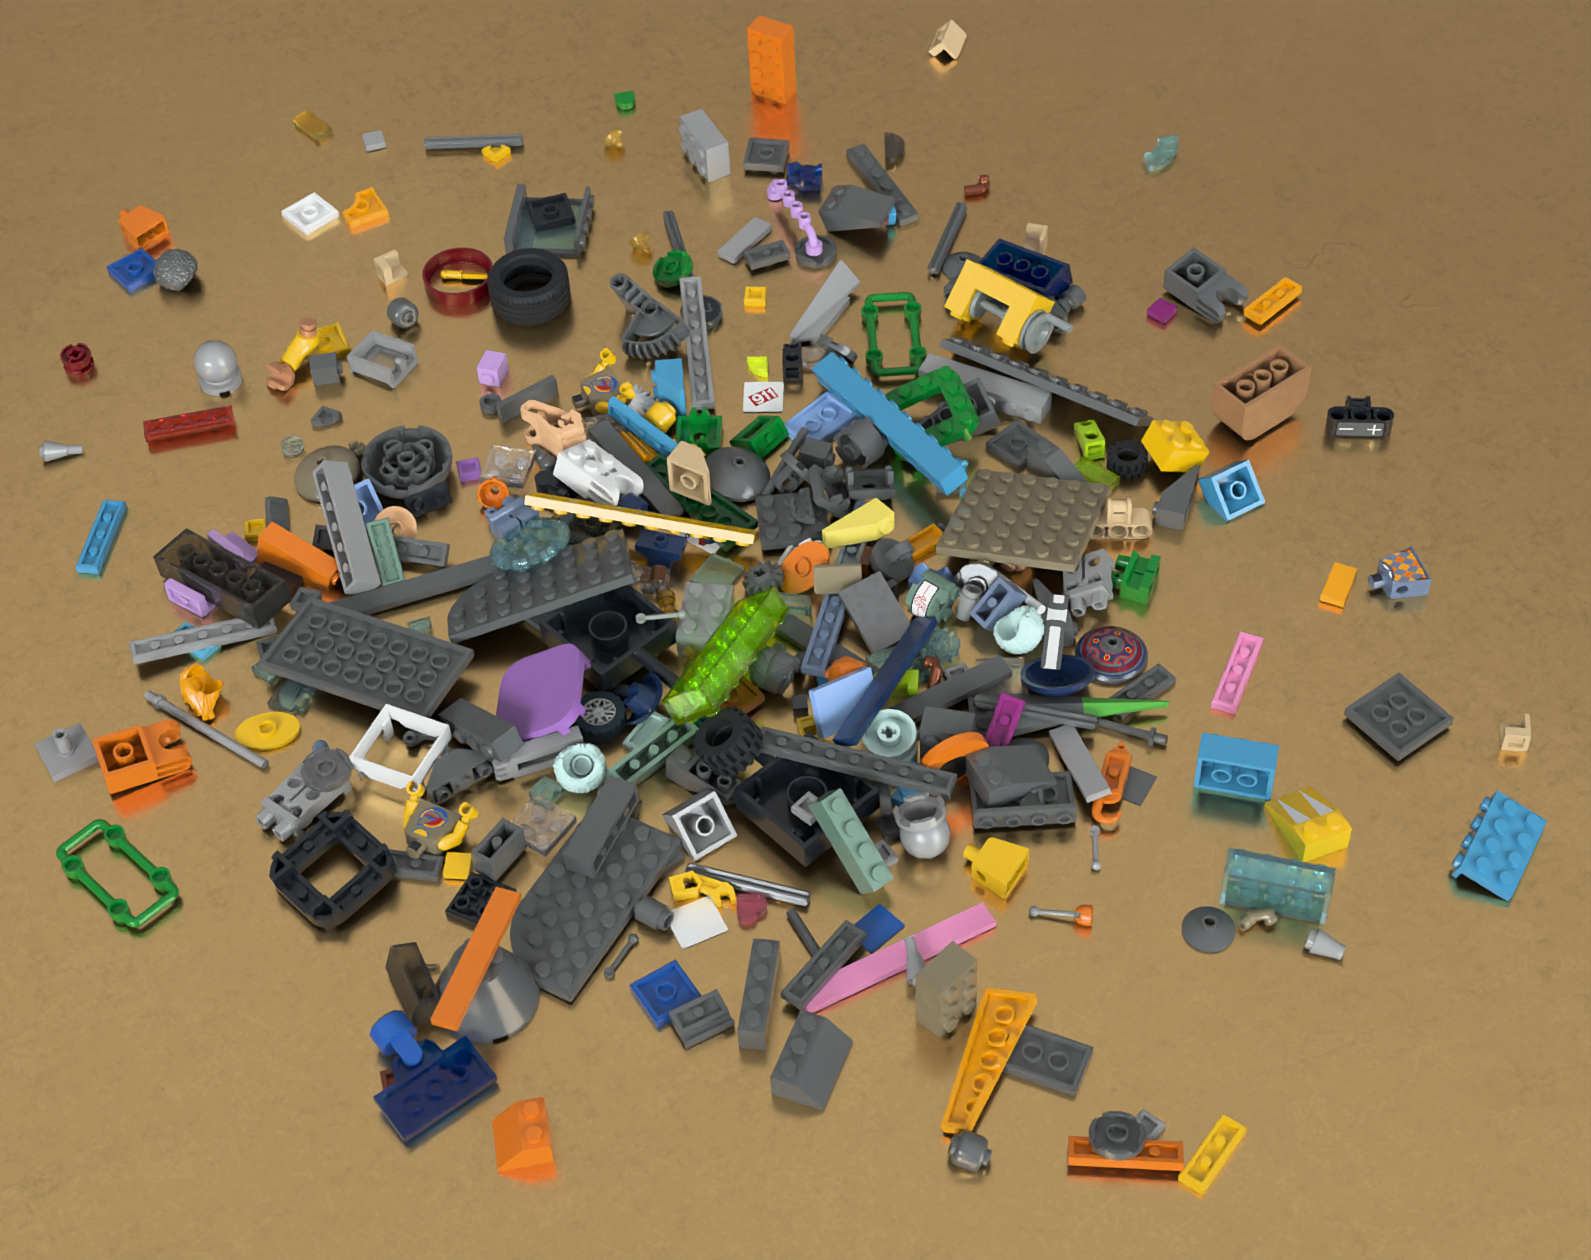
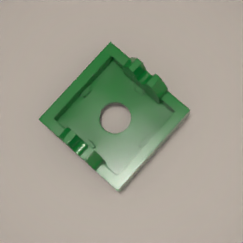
(700, 423)

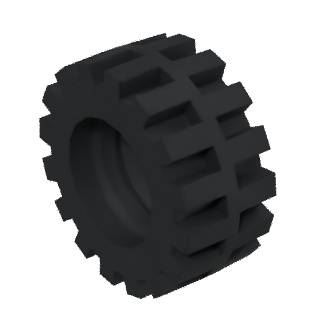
(1131, 450)

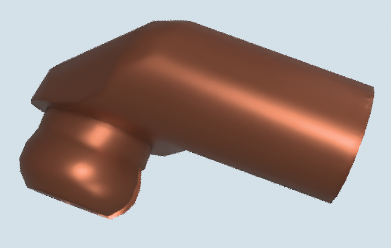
(978, 188)
(936, 671)

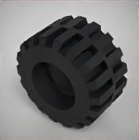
(728, 741)

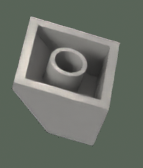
(700, 824)

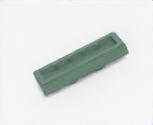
(385, 551)

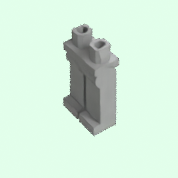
(294, 805)

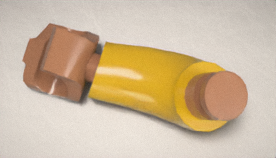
(296, 353)

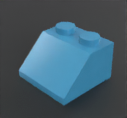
(670, 384)
(1232, 489)

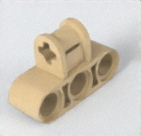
(1123, 521)

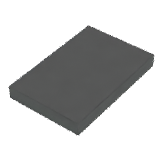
(1049, 1060)

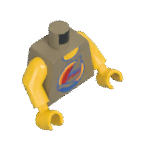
(601, 386)
(432, 827)

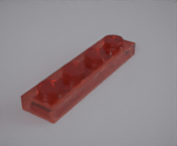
(188, 423)

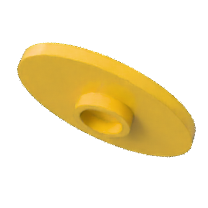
(268, 731)

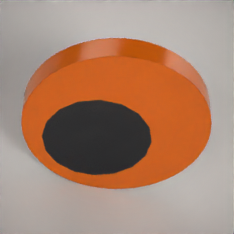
(952, 752)

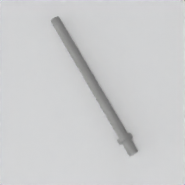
(160, 701)

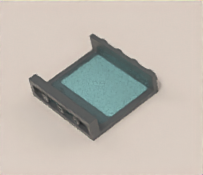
(559, 241)

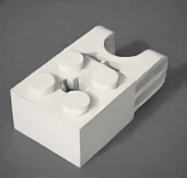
(596, 473)

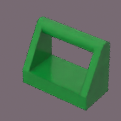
(765, 438)

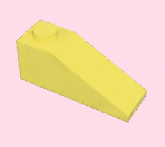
(860, 526)

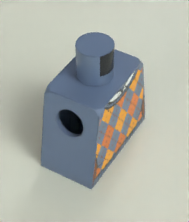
(1401, 575)

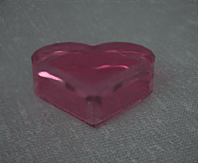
(750, 906)

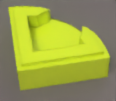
(758, 365)

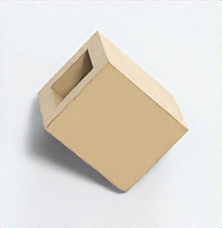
(1036, 237)
(389, 267)
(1516, 736)

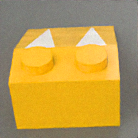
(1310, 823)

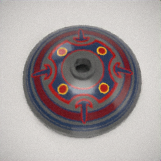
(1115, 654)

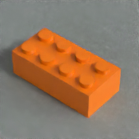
(772, 59)

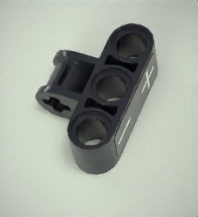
(1359, 419)

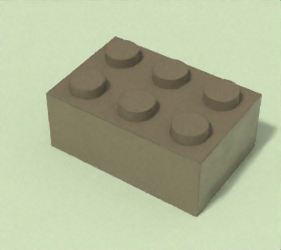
(946, 989)

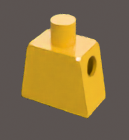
(997, 864)

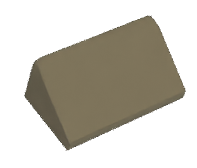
(835, 577)

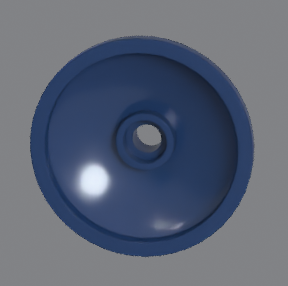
(1072, 676)

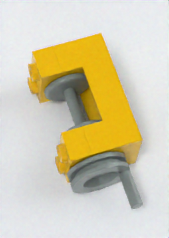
(1026, 320)

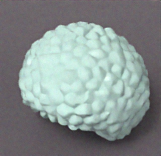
(1019, 630)
(580, 767)

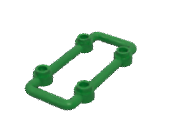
(912, 312)
(117, 908)

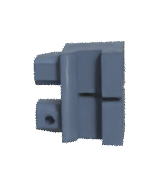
(509, 516)

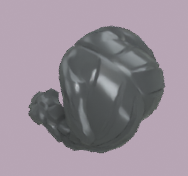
(775, 668)

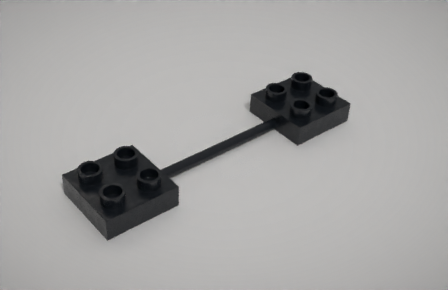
(619, 646)

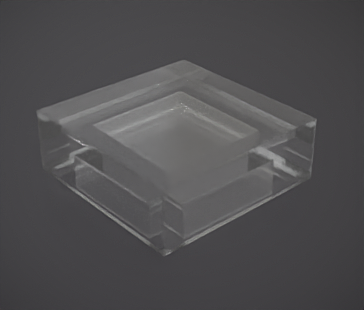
(811, 356)

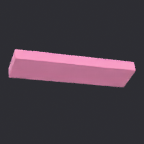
(1237, 673)

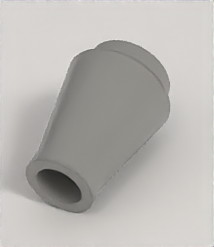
(968, 598)
(1322, 944)

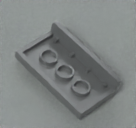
(1058, 807)

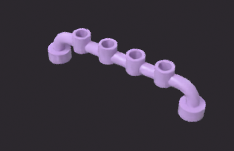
(777, 191)

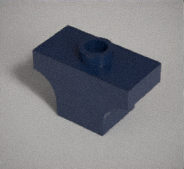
(660, 547)

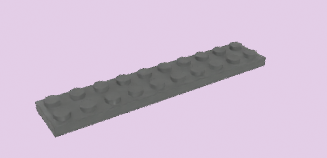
(1040, 378)

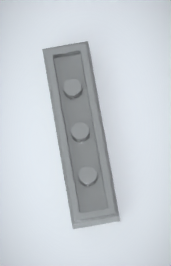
(1079, 762)

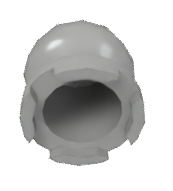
(217, 368)
(923, 825)

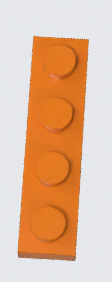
(1155, 1155)

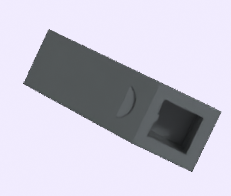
(694, 775)

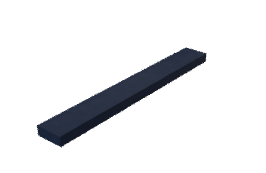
(885, 681)

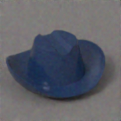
(644, 698)

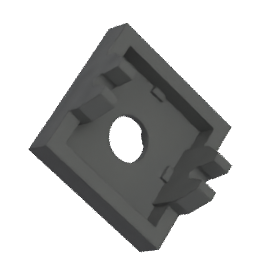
(879, 479)
(830, 480)

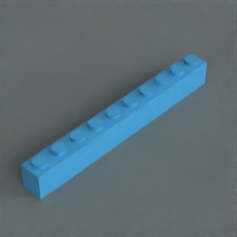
(896, 426)

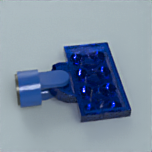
(426, 1077)

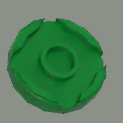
(672, 267)

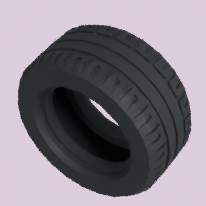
(534, 306)

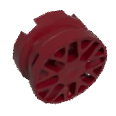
(76, 358)

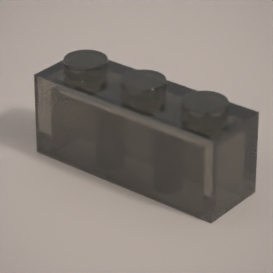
(412, 982)

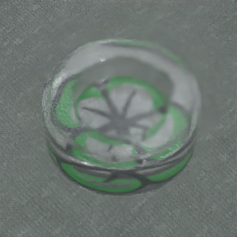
(292, 445)

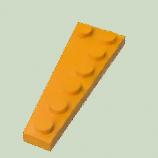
(990, 1043)

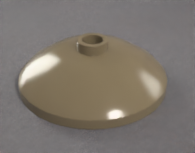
(304, 477)

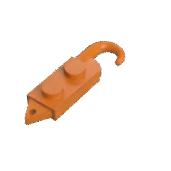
(1115, 772)

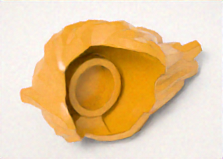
(200, 690)

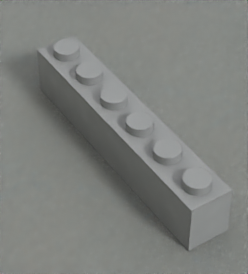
(1004, 393)
(346, 527)

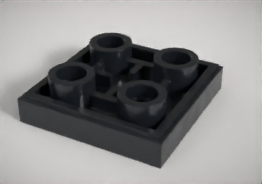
(473, 898)

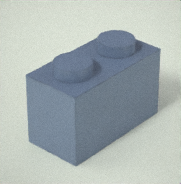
(997, 603)

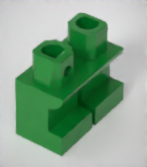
(1138, 576)

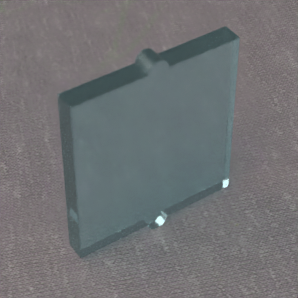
(718, 571)

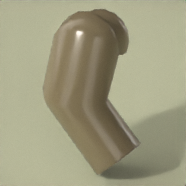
(1257, 914)

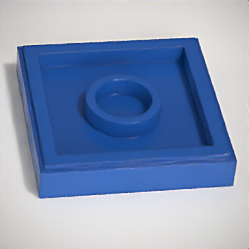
(133, 269)
(664, 991)

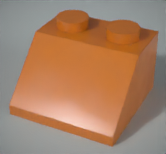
(523, 1135)

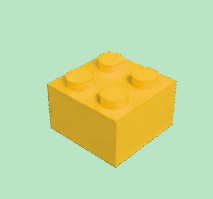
(1174, 445)

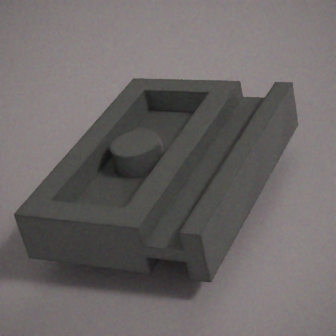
(701, 1018)

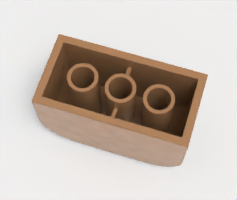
(1261, 392)

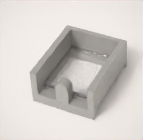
(383, 358)

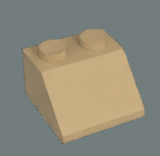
(689, 473)

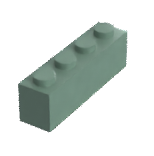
(652, 753)
(851, 841)

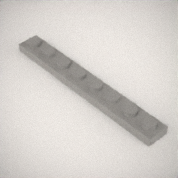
(697, 343)

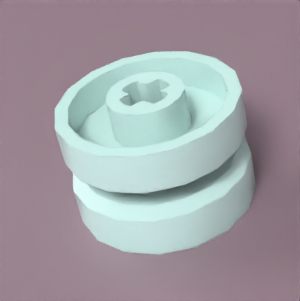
(892, 736)

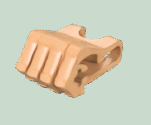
(553, 427)

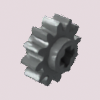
(763, 577)

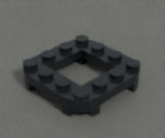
(316, 907)

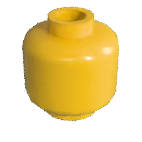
(661, 416)

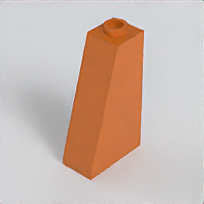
(297, 556)

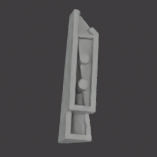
(826, 305)

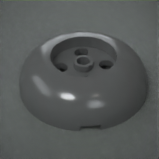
(419, 454)

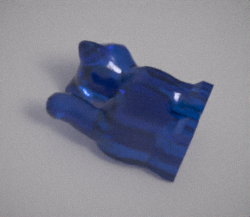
(808, 176)

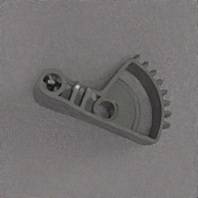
(649, 320)

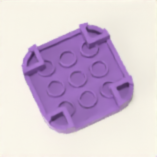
(544, 692)

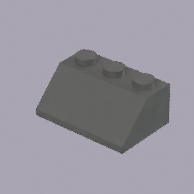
(810, 1061)

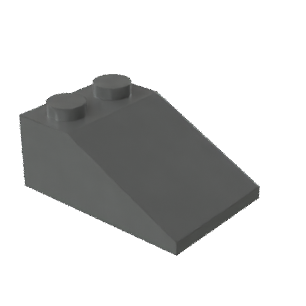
(854, 208)
(1007, 773)

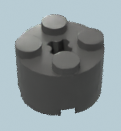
(860, 443)

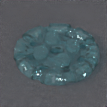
(530, 544)

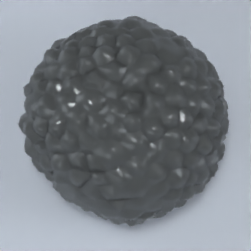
(175, 269)

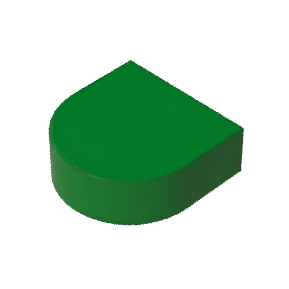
(625, 100)

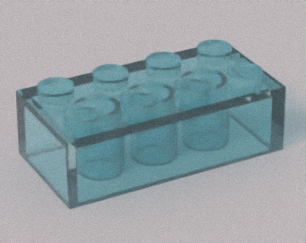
(1283, 884)

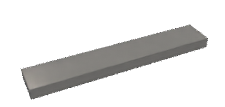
(197, 639)

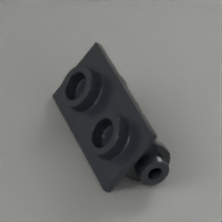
(428, 499)

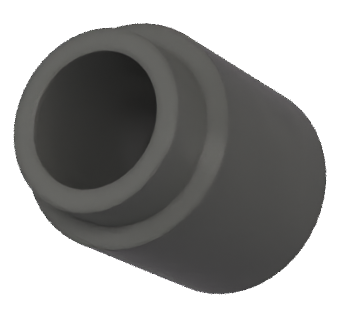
(653, 913)

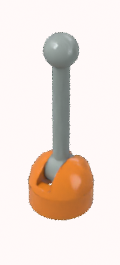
(1083, 914)

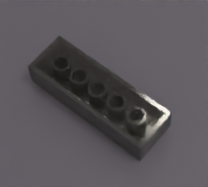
(223, 578)

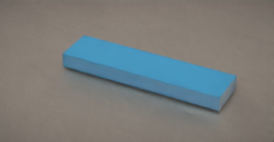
(640, 427)
(101, 537)

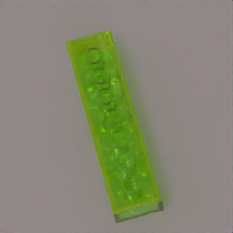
(725, 657)

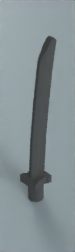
(1151, 735)

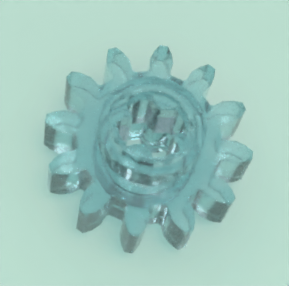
(942, 645)

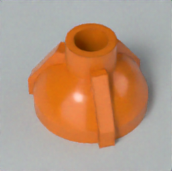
(489, 497)

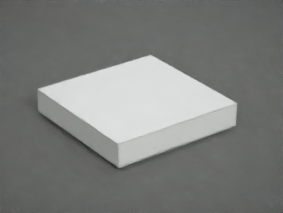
(310, 213)

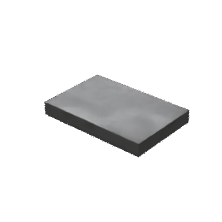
(875, 612)

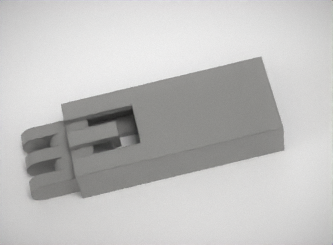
(535, 754)

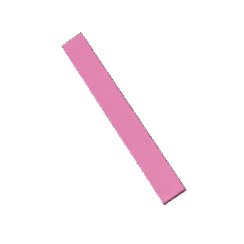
(894, 957)

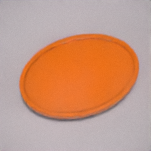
(799, 566)

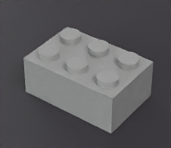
(704, 145)
(705, 610)

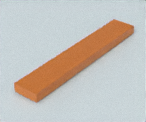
(476, 959)

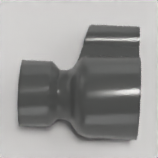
(1071, 298)

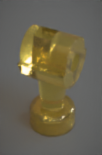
(666, 601)

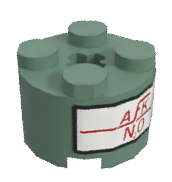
(932, 597)

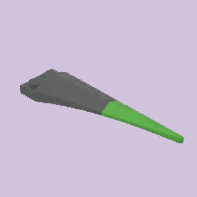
(1089, 705)

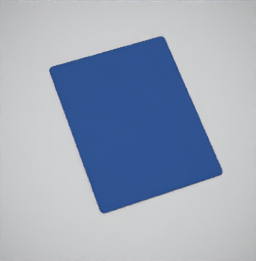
(880, 927)

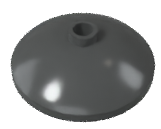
(737, 473)

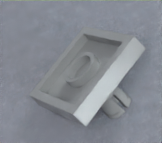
(66, 752)

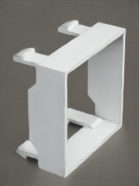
(408, 720)

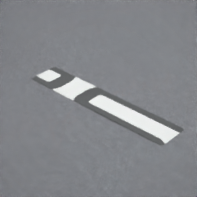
(1054, 632)

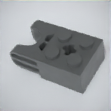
(1203, 285)

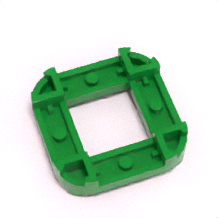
(950, 384)

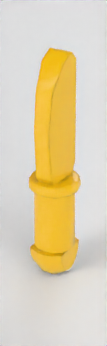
(453, 274)

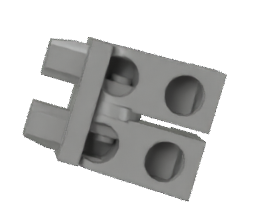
(1090, 583)

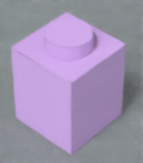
(492, 368)

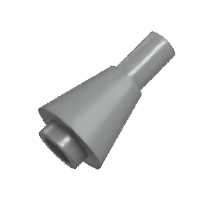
(54, 450)
(914, 960)

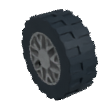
(613, 715)

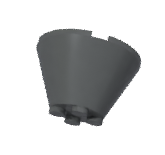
(503, 1000)

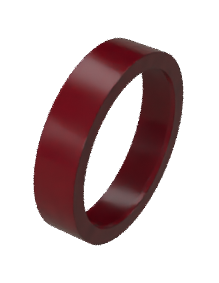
(451, 257)

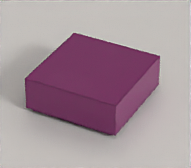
(1162, 310)

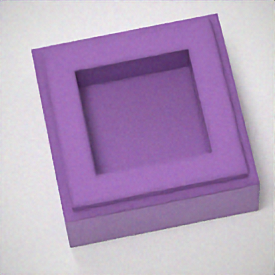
(468, 469)

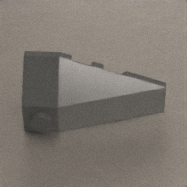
(981, 403)

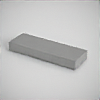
(744, 240)

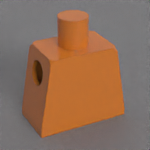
(142, 226)

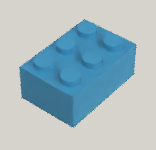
(1236, 766)

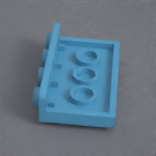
(1499, 845)

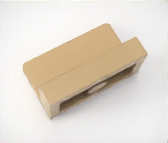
(948, 38)

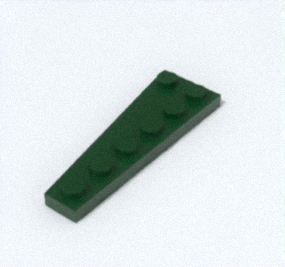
(720, 510)

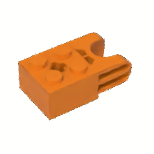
(140, 755)

